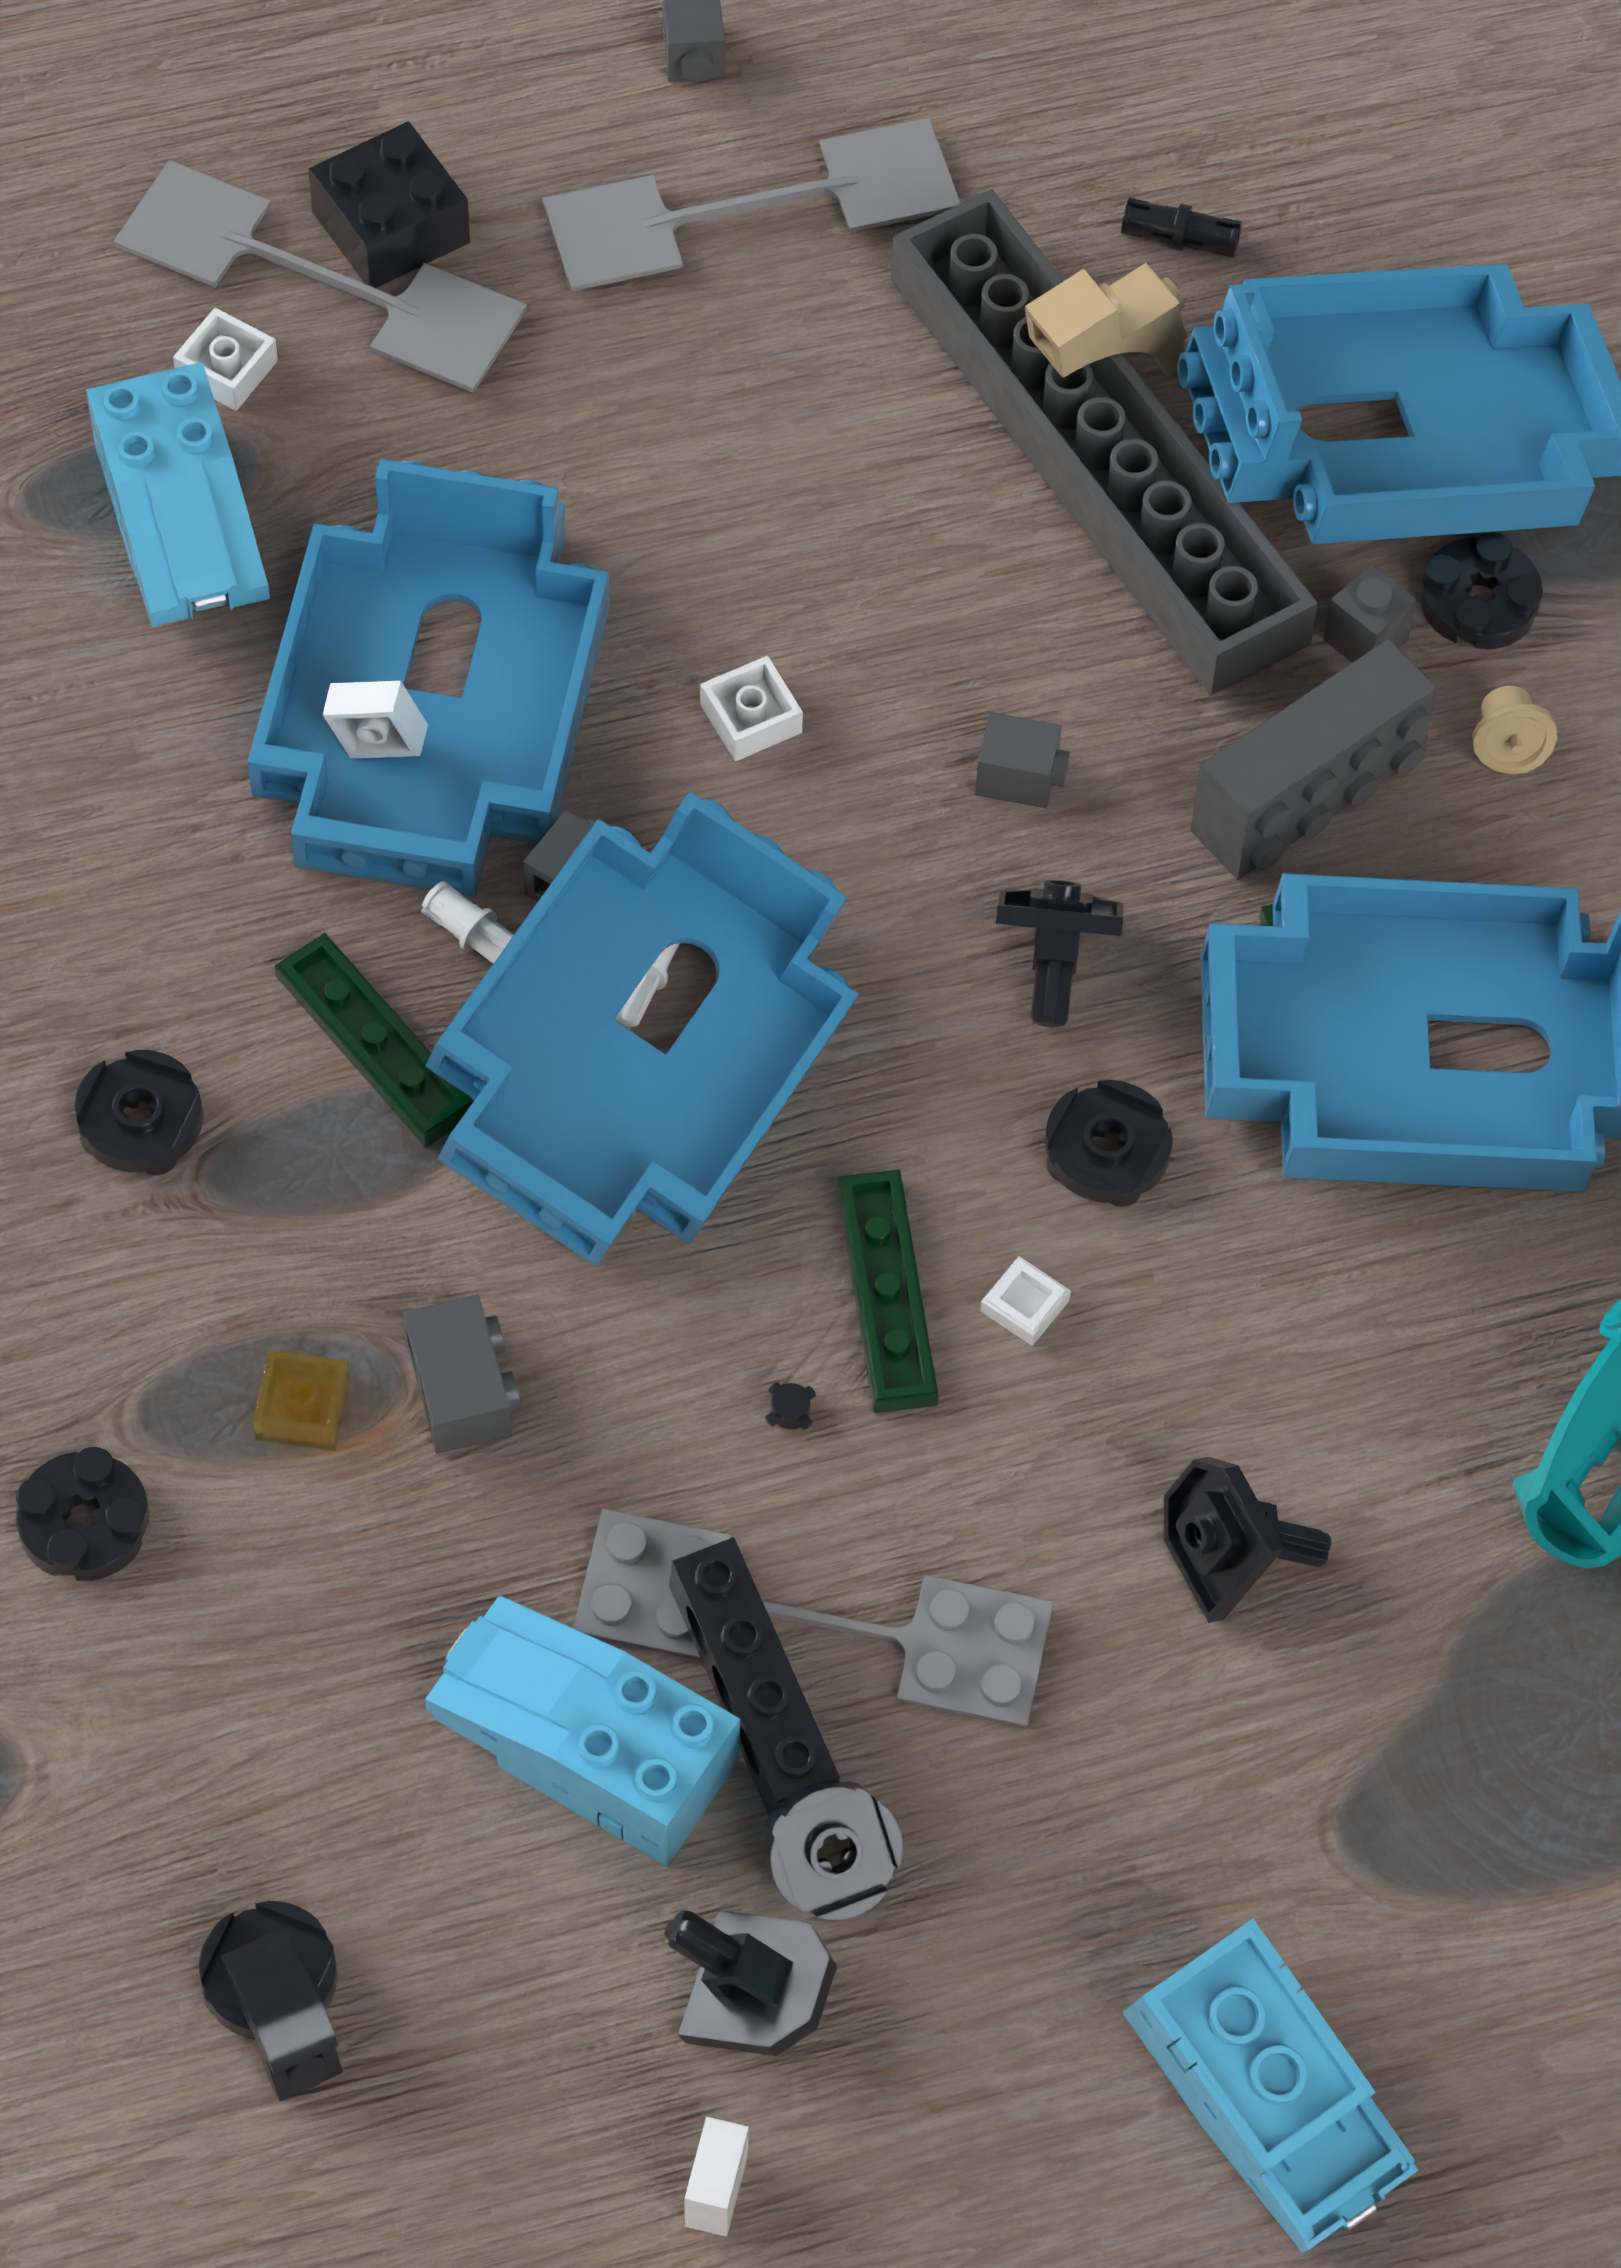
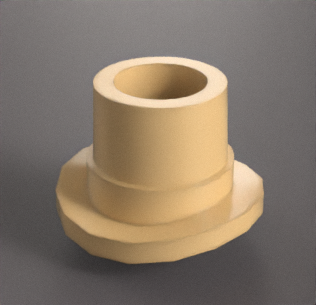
(1513, 732)

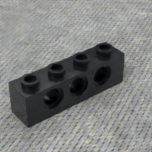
(750, 1672)

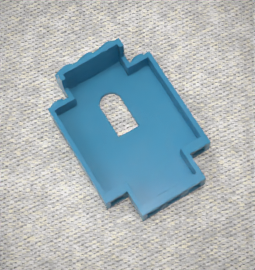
(1497, 400)
(487, 758)
(1332, 1040)
(584, 1115)

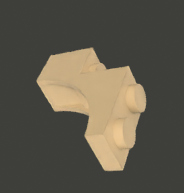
(1091, 322)

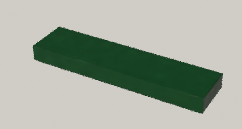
(372, 1038)
(887, 1291)

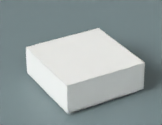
(1025, 1301)

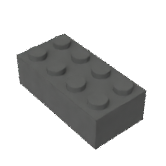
(1313, 760)

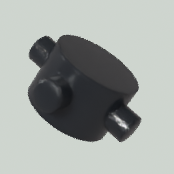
(790, 1406)

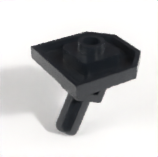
(1059, 916)
(1229, 1537)
(756, 1980)

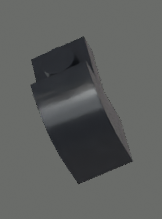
(283, 2013)

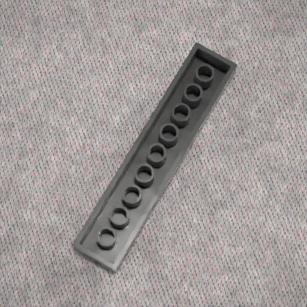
(1105, 450)

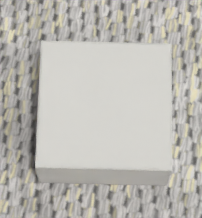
(232, 355)
(751, 708)
(375, 719)
(716, 2176)

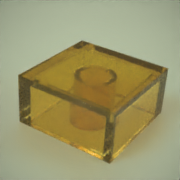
(301, 1400)

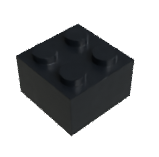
(389, 205)

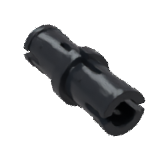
(1181, 227)

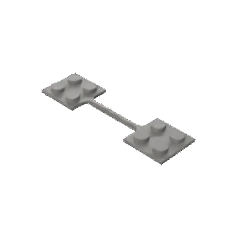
(629, 233)
(434, 326)
(963, 1650)

